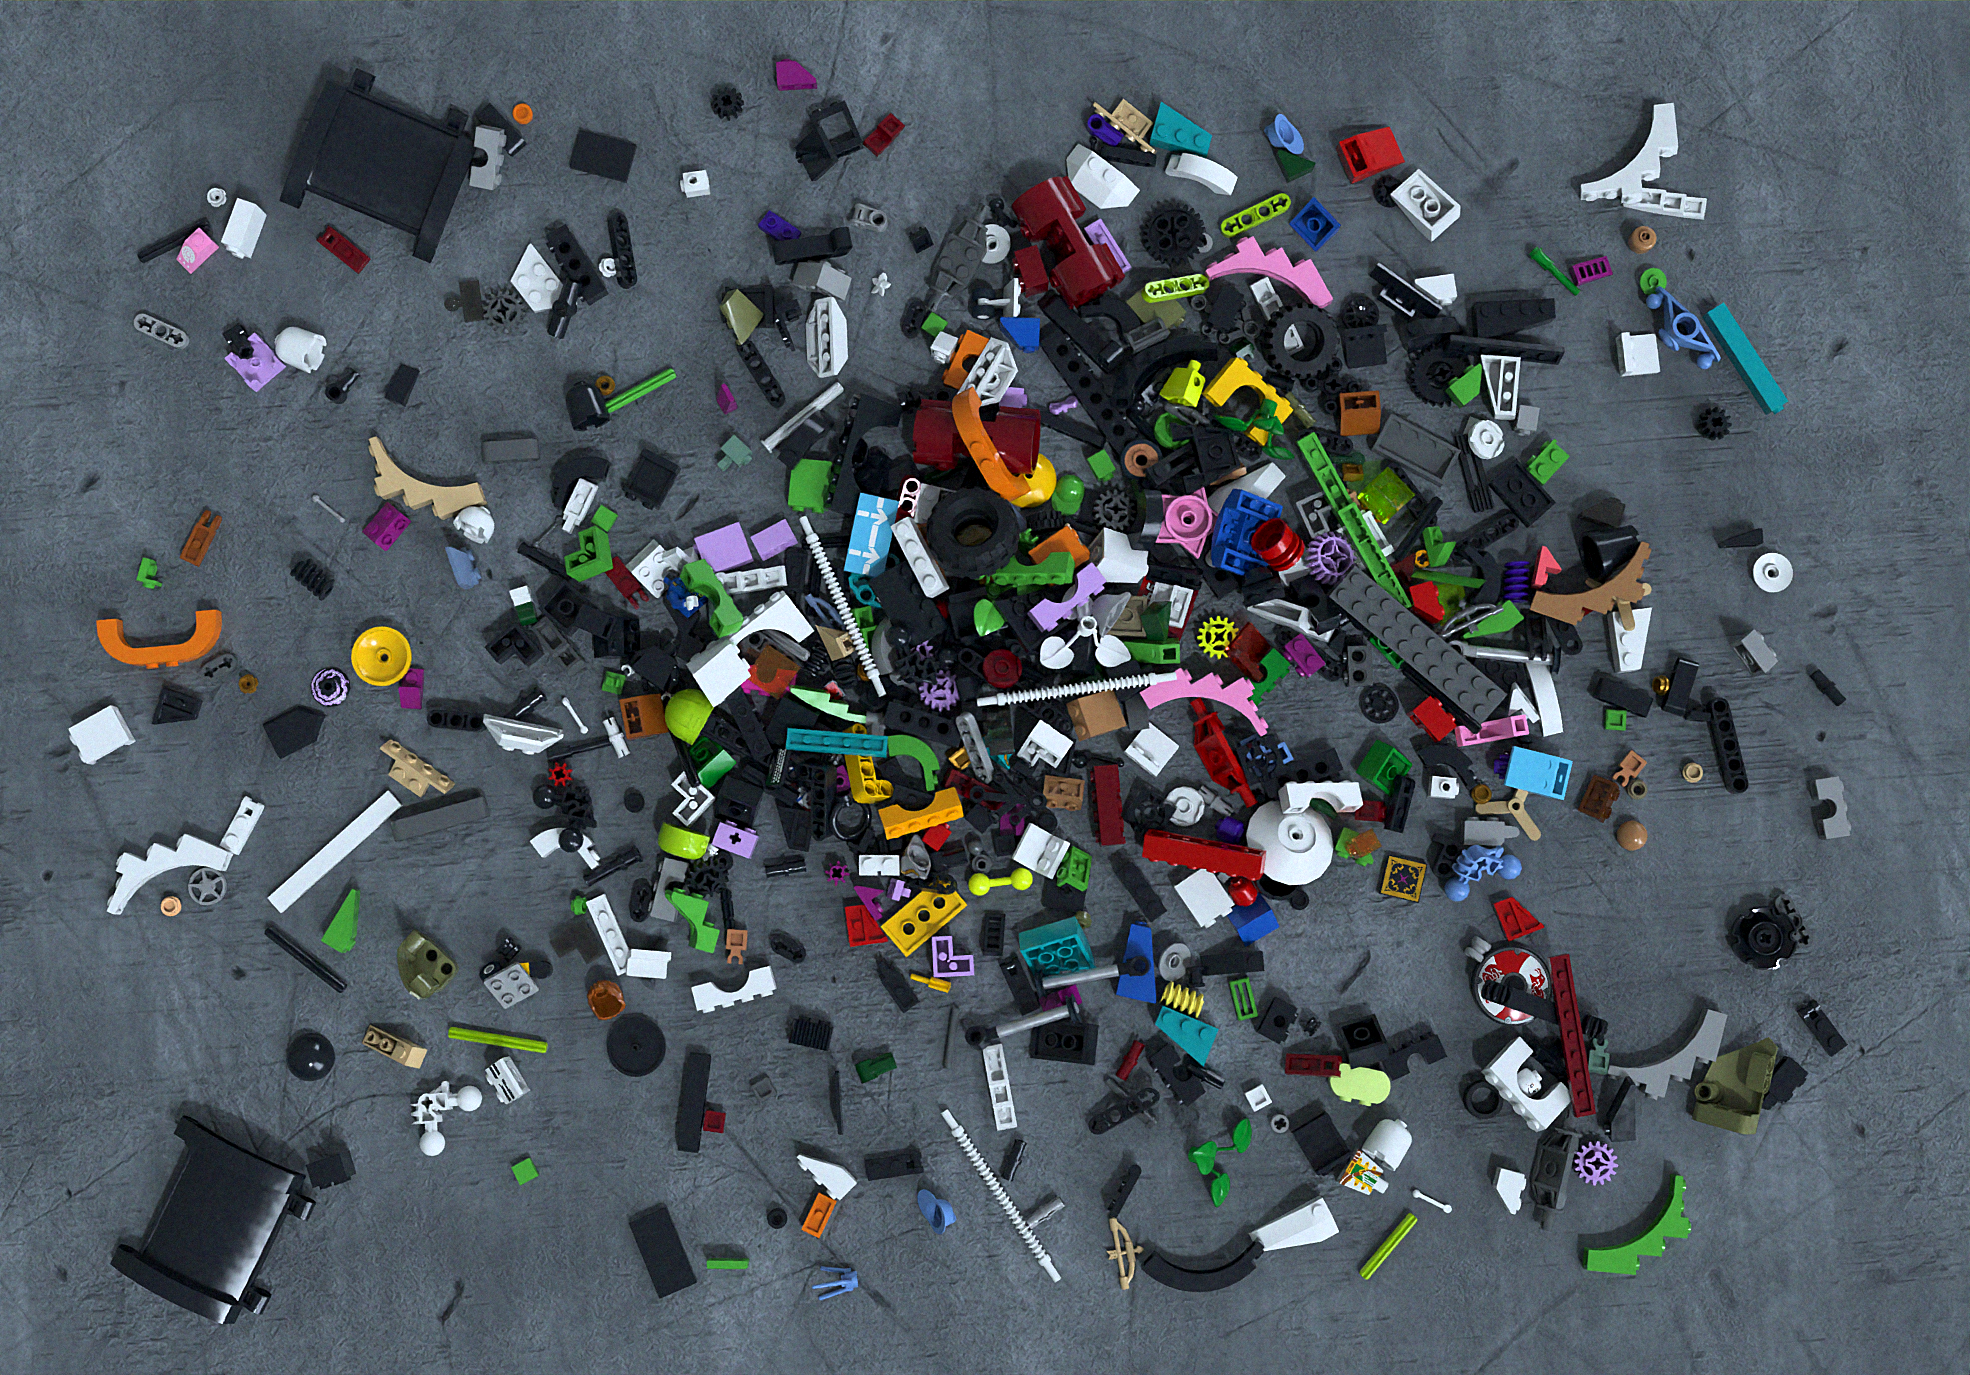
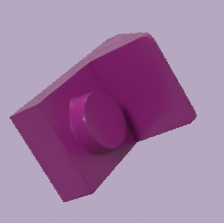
(412, 689)
(867, 895)
(1058, 998)

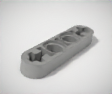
(982, 767)

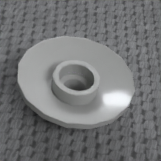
(1174, 961)

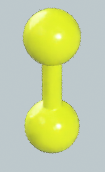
(980, 884)

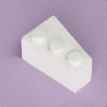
(1502, 381)
(1628, 645)

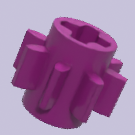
(838, 867)

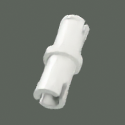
(616, 737)

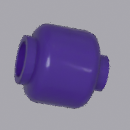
(1230, 830)

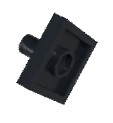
(816, 154)
(1064, 897)

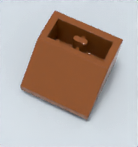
(1359, 413)
(643, 716)

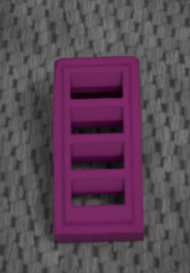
(1576, 275)
(726, 400)

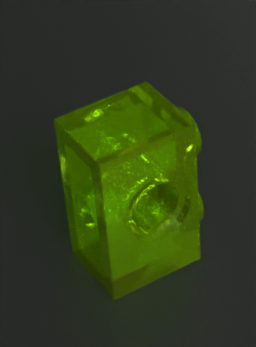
(1450, 591)

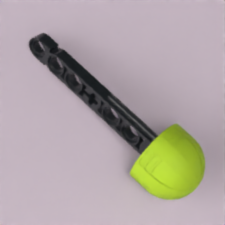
(690, 715)

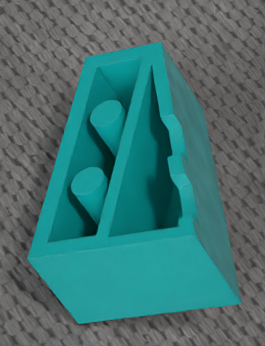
(1179, 134)
(1187, 1032)

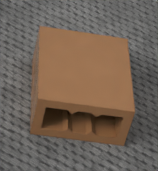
(1096, 714)

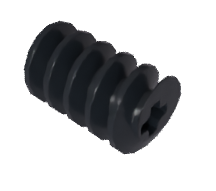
(312, 579)
(816, 659)

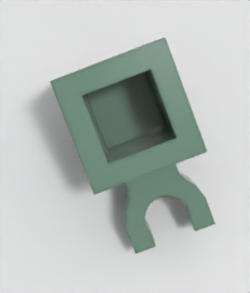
(735, 452)

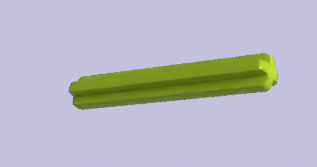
(1388, 1246)

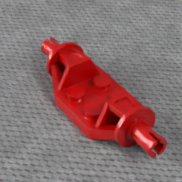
(1217, 754)

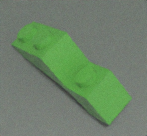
(693, 909)

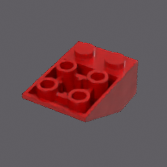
(1369, 154)

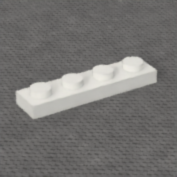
(609, 932)

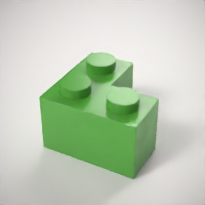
(592, 558)

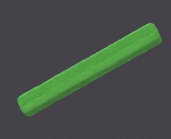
(640, 390)

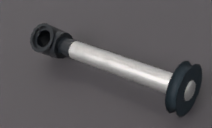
(1044, 983)
(1022, 1024)

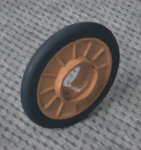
(1135, 449)

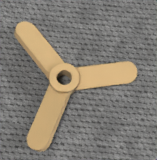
(1623, 605)
(1520, 814)

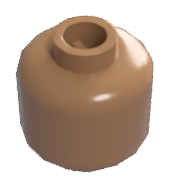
(1642, 239)

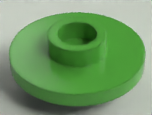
(1651, 280)

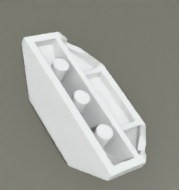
(1099, 180)
(826, 338)
(992, 372)
(521, 735)

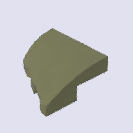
(740, 314)

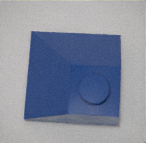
(1022, 332)

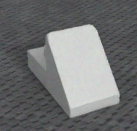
(677, 558)
(1519, 700)

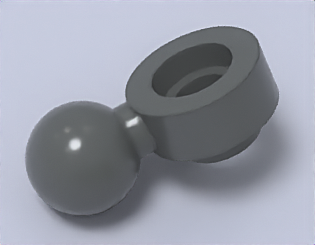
(975, 847)

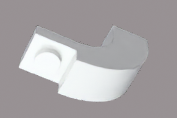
(1202, 170)
(547, 842)

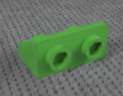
(1547, 462)
(1074, 869)

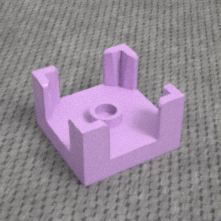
(260, 367)

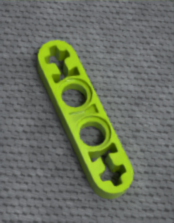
(1253, 212)
(1176, 291)

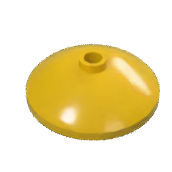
(1041, 485)
(368, 655)

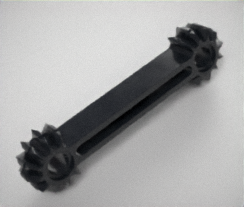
(1538, 1007)

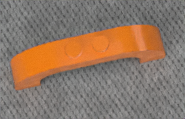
(968, 422)
(205, 637)

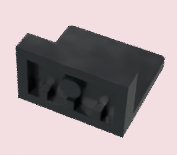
(787, 312)
(1365, 346)

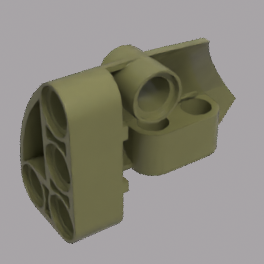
(1736, 1088)

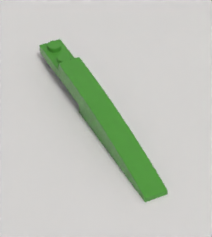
(1350, 518)

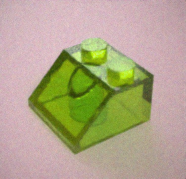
(1385, 495)

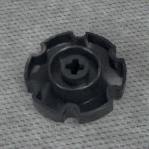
(1779, 939)

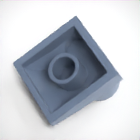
(463, 567)

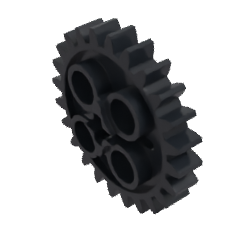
(1156, 237)

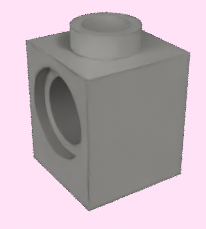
(1526, 420)

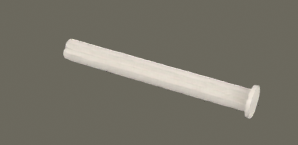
(794, 423)

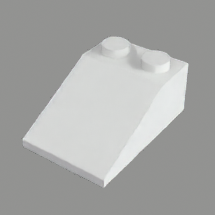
(1426, 205)

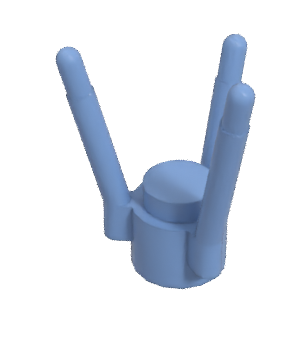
(848, 1281)

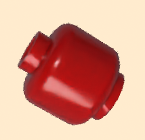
(1242, 891)

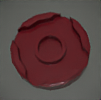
(1002, 668)

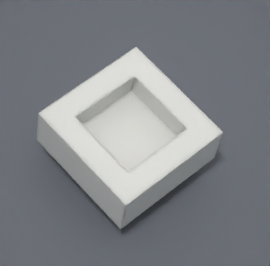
(1258, 1097)

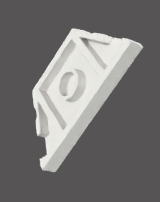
(536, 281)

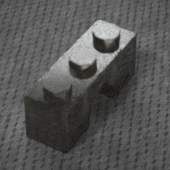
(998, 729)

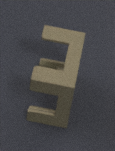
(1130, 621)

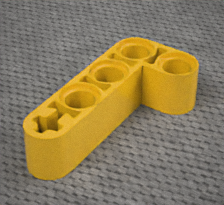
(862, 775)

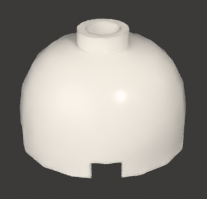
(476, 523)

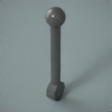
(559, 521)

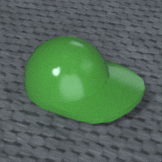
(1068, 495)

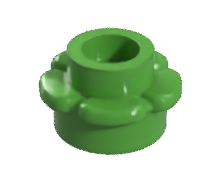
(579, 905)

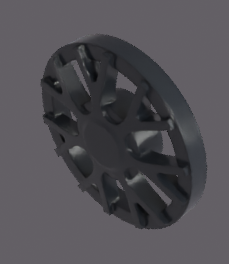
(1379, 705)

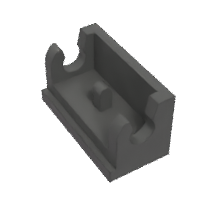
(1146, 335)

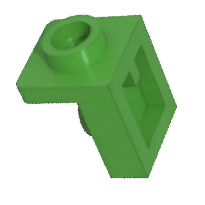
(148, 570)

